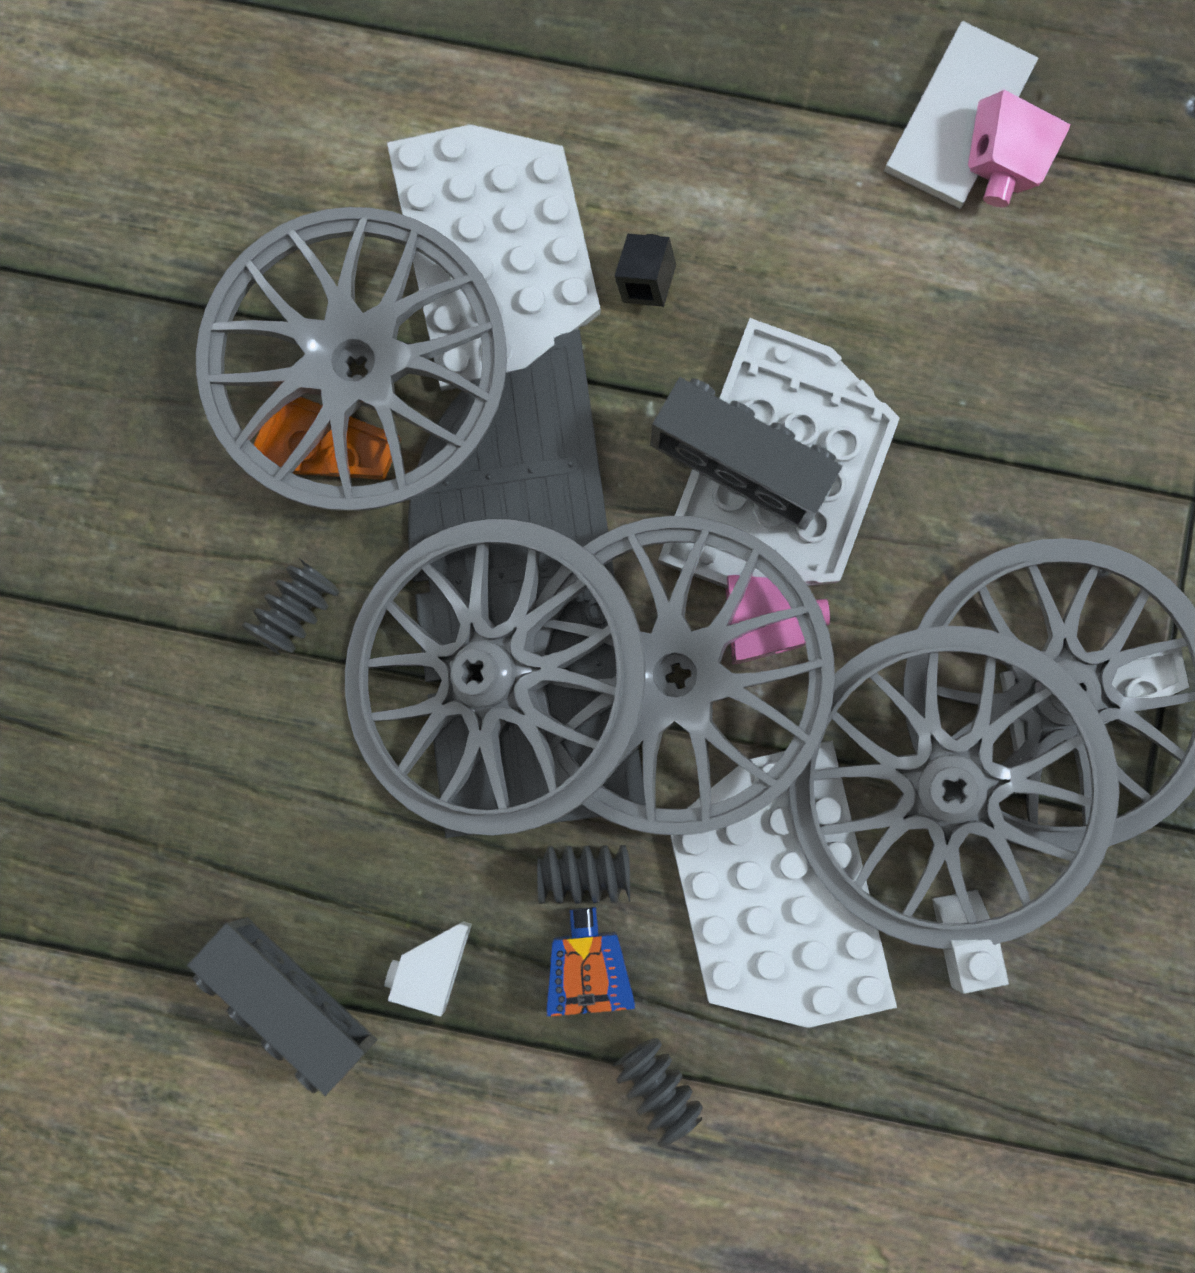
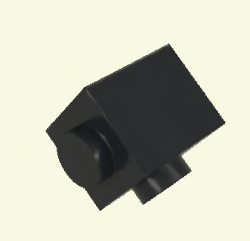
(645, 269)

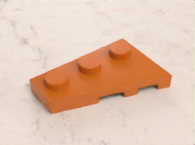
(366, 444)

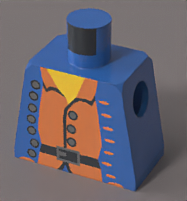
(587, 970)

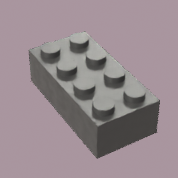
(744, 452)
(281, 1005)

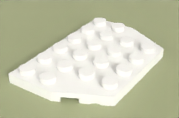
(516, 220)
(824, 405)
(765, 920)

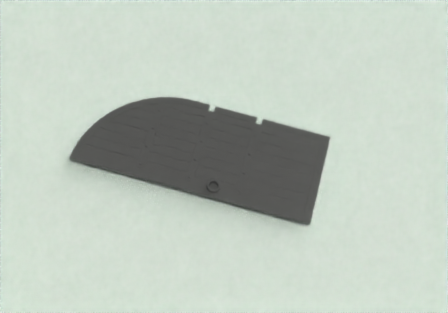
(539, 470)

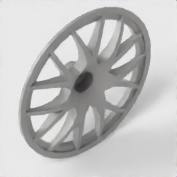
(347, 338)
(701, 653)
(1094, 671)
(509, 676)
(985, 786)

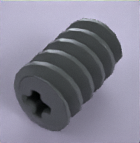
(291, 608)
(583, 874)
(659, 1091)

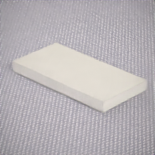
(940, 132)

